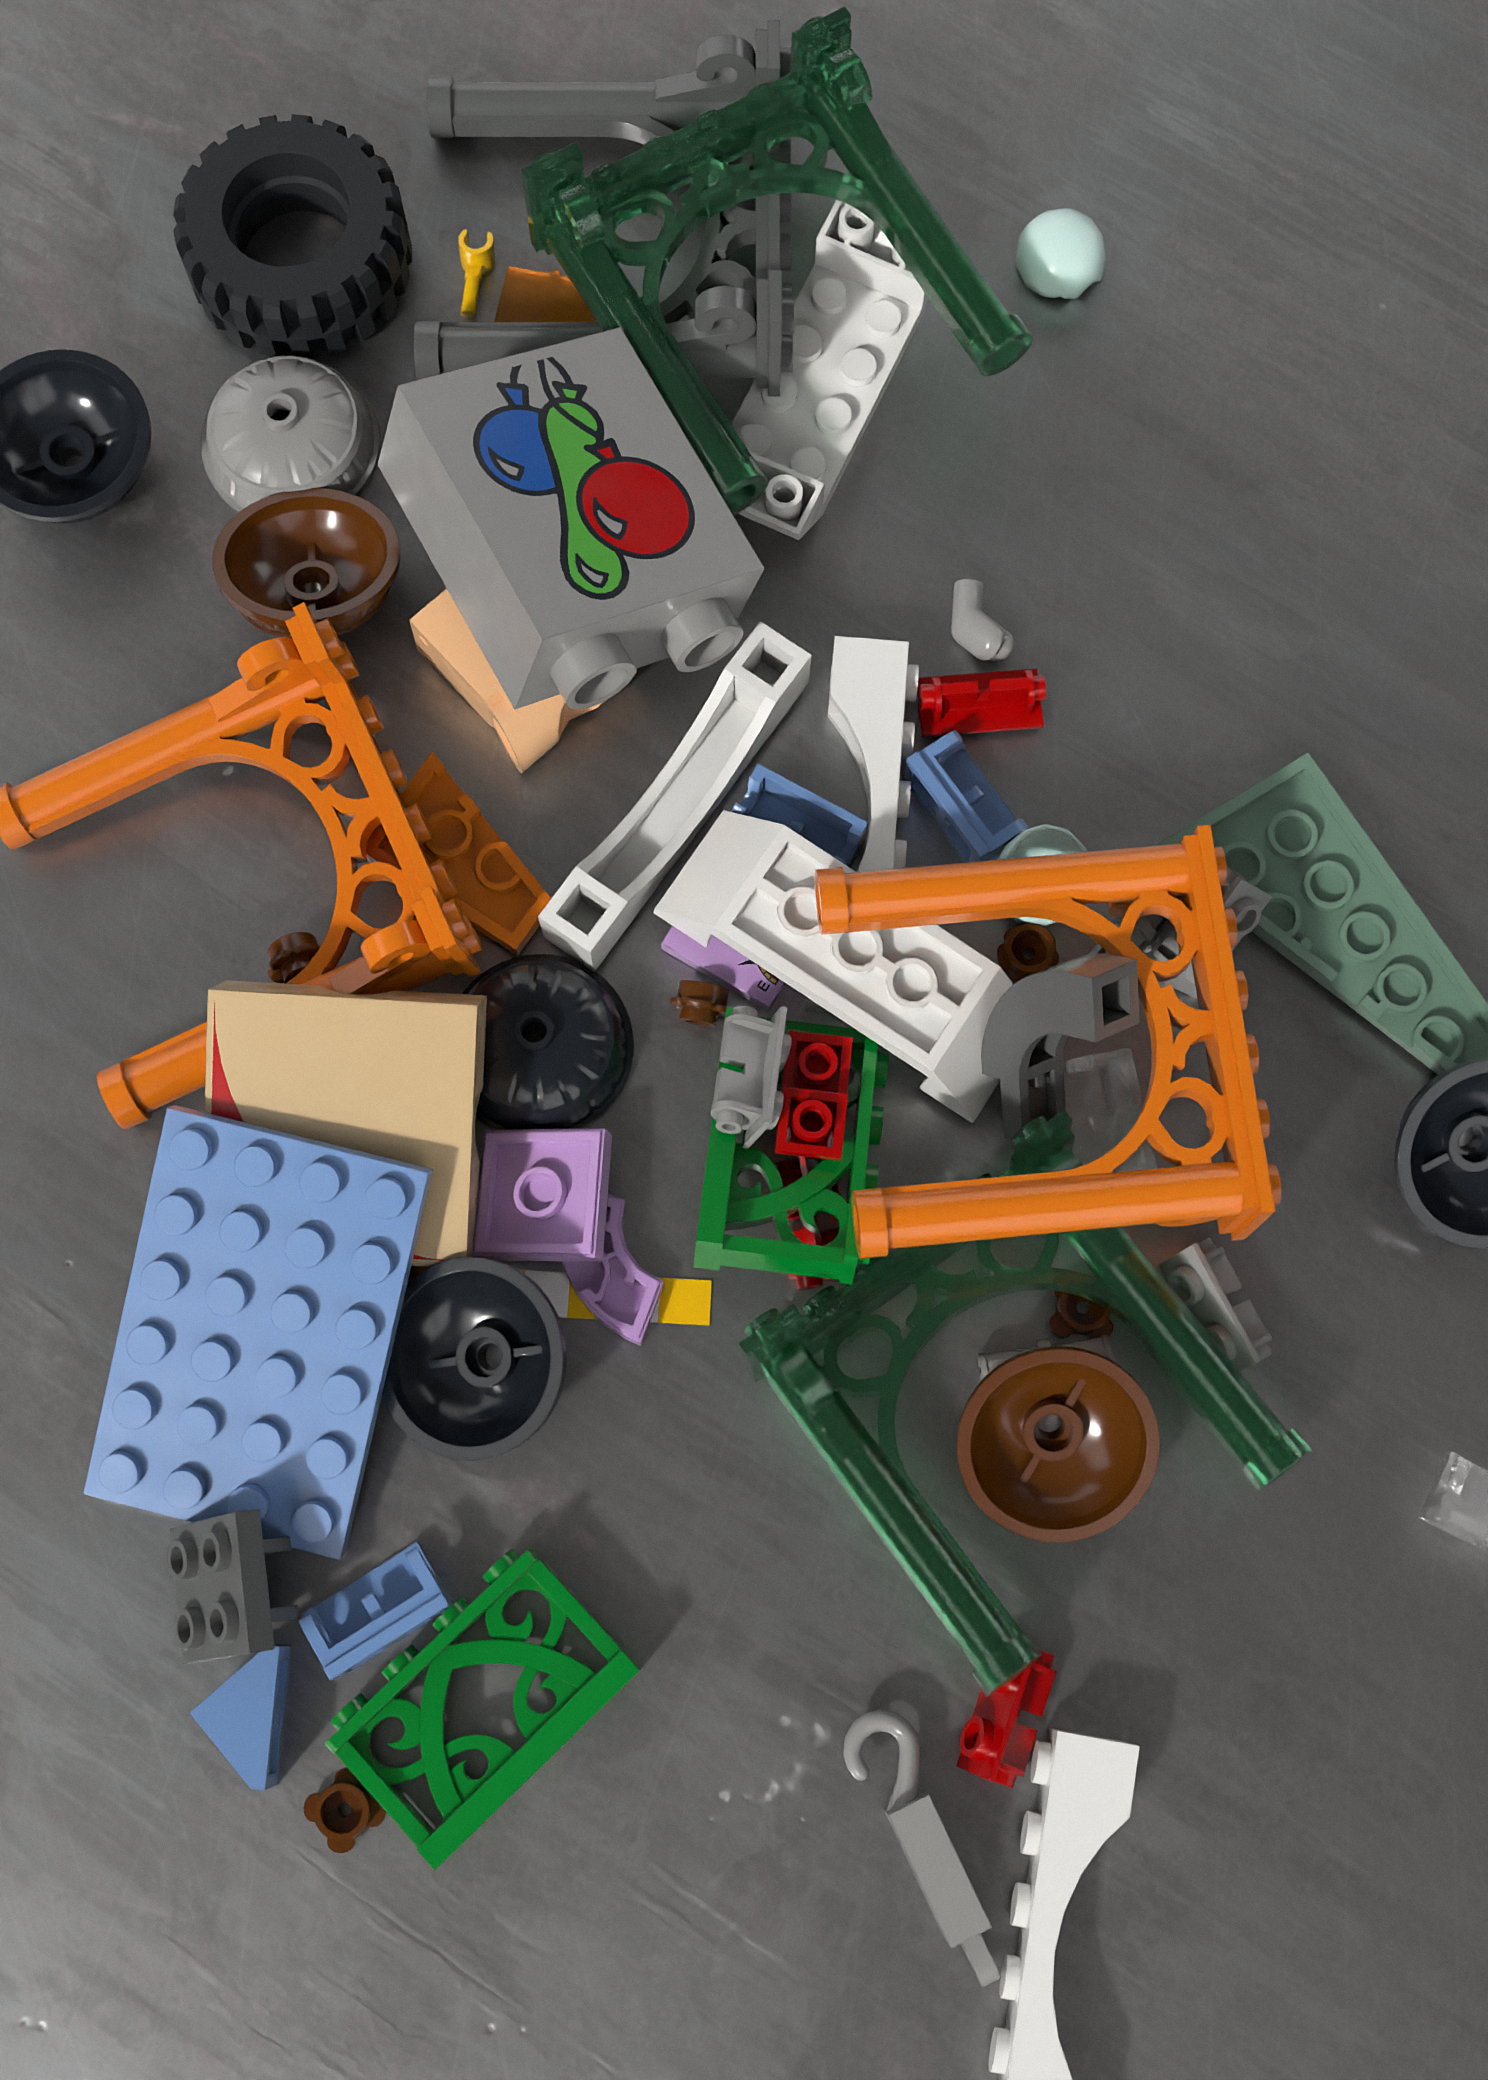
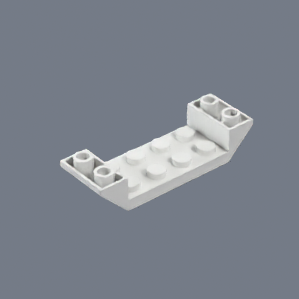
(846, 346)
(899, 986)

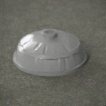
(323, 443)

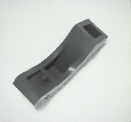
(1033, 1018)

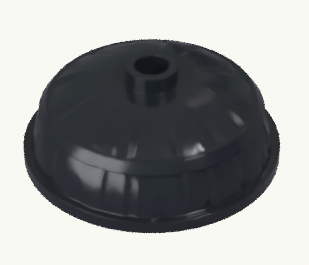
(66, 408)
(578, 1064)
(1436, 1176)
(438, 1365)

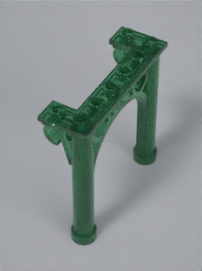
(818, 102)
(1126, 1283)

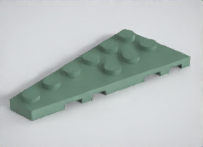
(1347, 914)

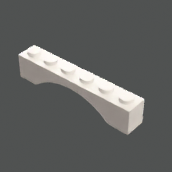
(867, 709)
(629, 865)
(1079, 1806)

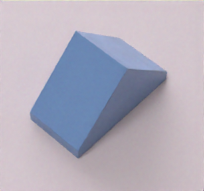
(248, 1717)

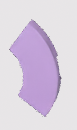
(616, 1288)

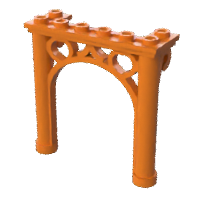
(278, 686)
(1136, 882)

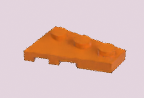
(488, 875)

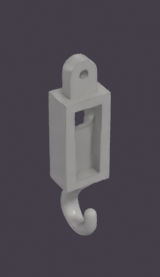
(926, 1841)

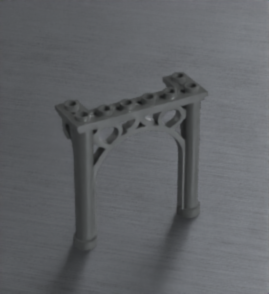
(731, 328)

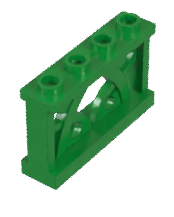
(733, 1207)
(461, 1799)

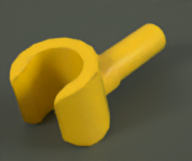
(475, 263)

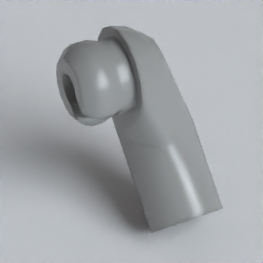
(975, 629)

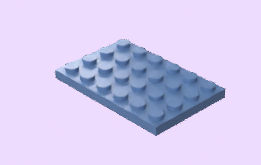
(257, 1329)

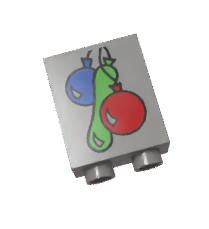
(569, 519)

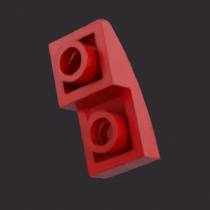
(814, 1096)

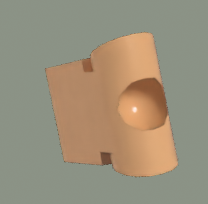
(454, 653)

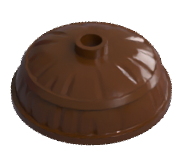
(307, 549)
(1066, 1479)

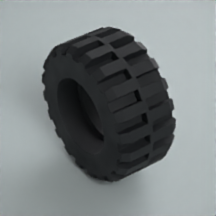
(280, 172)

